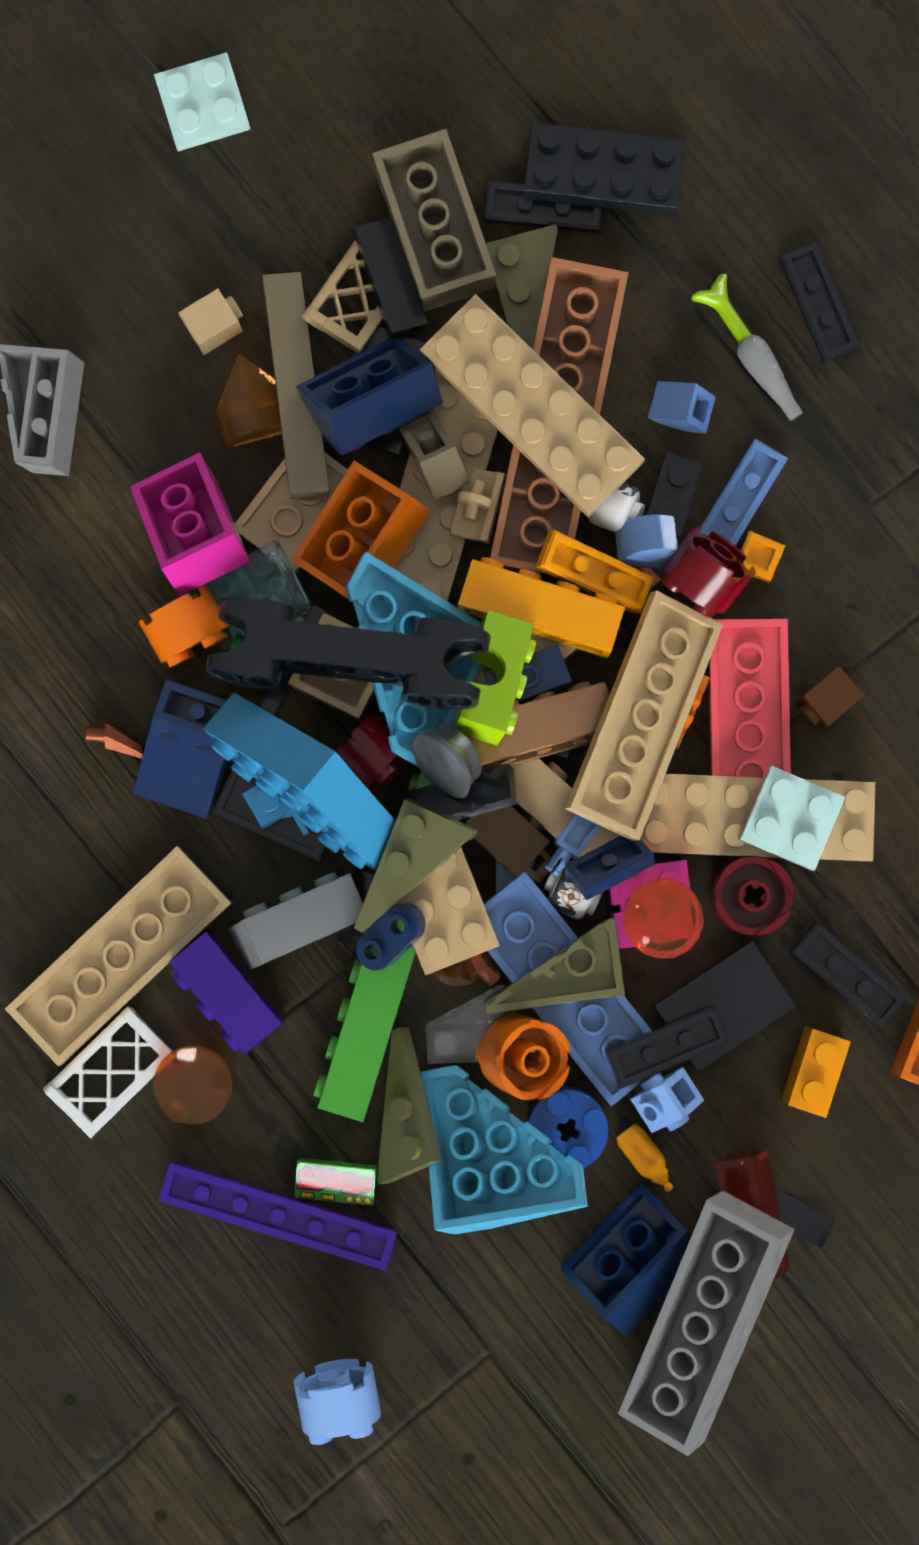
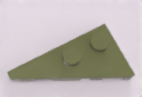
(522, 276)
(415, 848)
(578, 972)
(407, 1125)

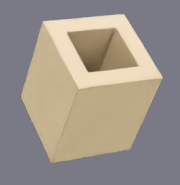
(212, 320)

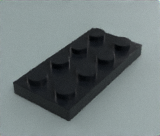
(604, 169)

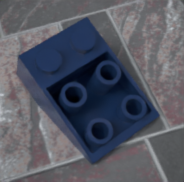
(178, 756)

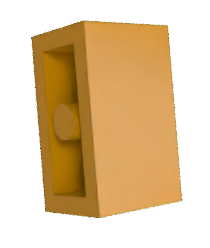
(815, 1071)

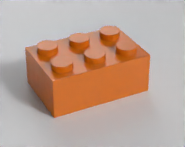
(359, 518)

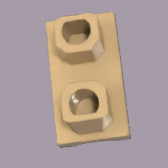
(478, 505)

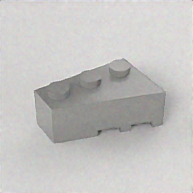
(42, 405)
(296, 920)

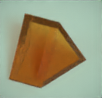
(248, 405)

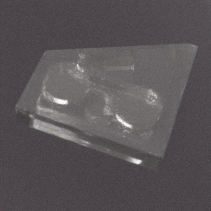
(459, 1032)

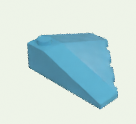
(393, 603)
(491, 1161)

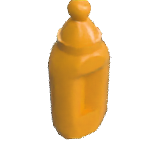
(644, 1155)

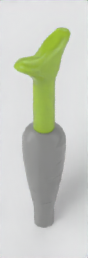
(751, 349)

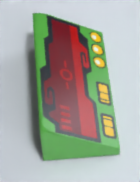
(335, 1181)

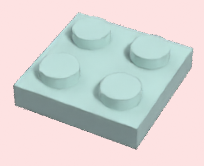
(202, 101)
(792, 818)

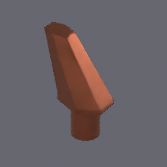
(115, 739)
(479, 965)

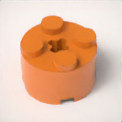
(184, 626)
(524, 1056)

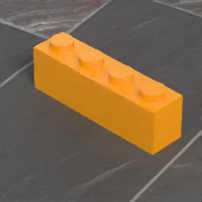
(555, 610)

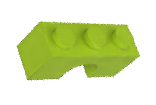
(506, 656)

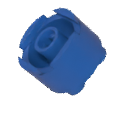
(587, 1118)

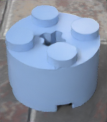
(338, 1401)

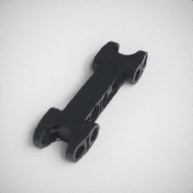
(412, 661)

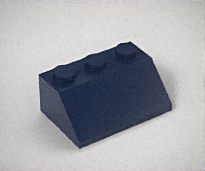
(371, 394)
(630, 1260)

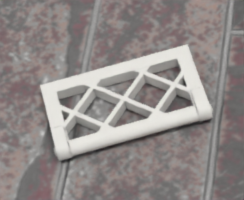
(76, 1066)

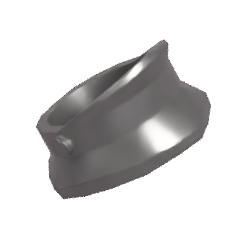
(447, 759)

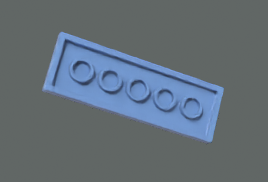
(530, 934)

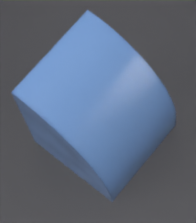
(682, 406)
(647, 541)

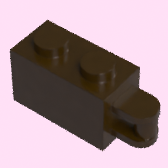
(512, 840)

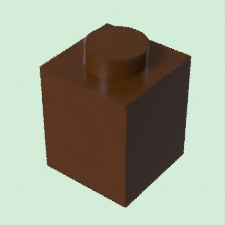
(829, 698)

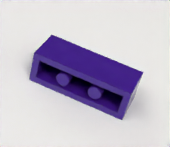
(225, 993)

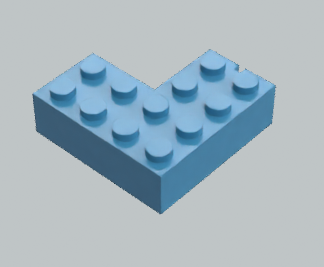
(306, 777)

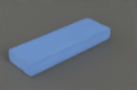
(744, 492)

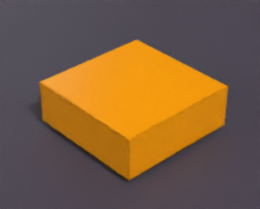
(762, 554)

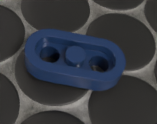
(388, 938)

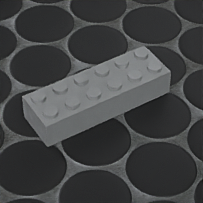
(705, 1322)

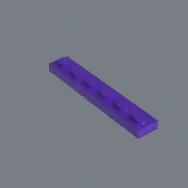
(278, 1215)

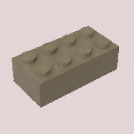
(434, 220)

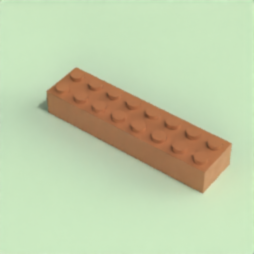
(577, 342)

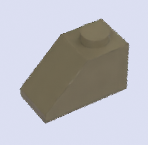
(434, 454)

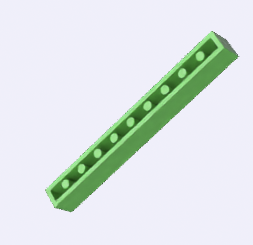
(366, 1028)

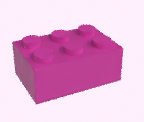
(189, 524)

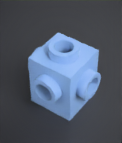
(661, 1105)

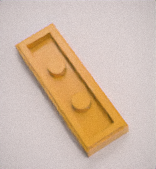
(594, 571)

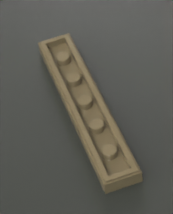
(291, 367)

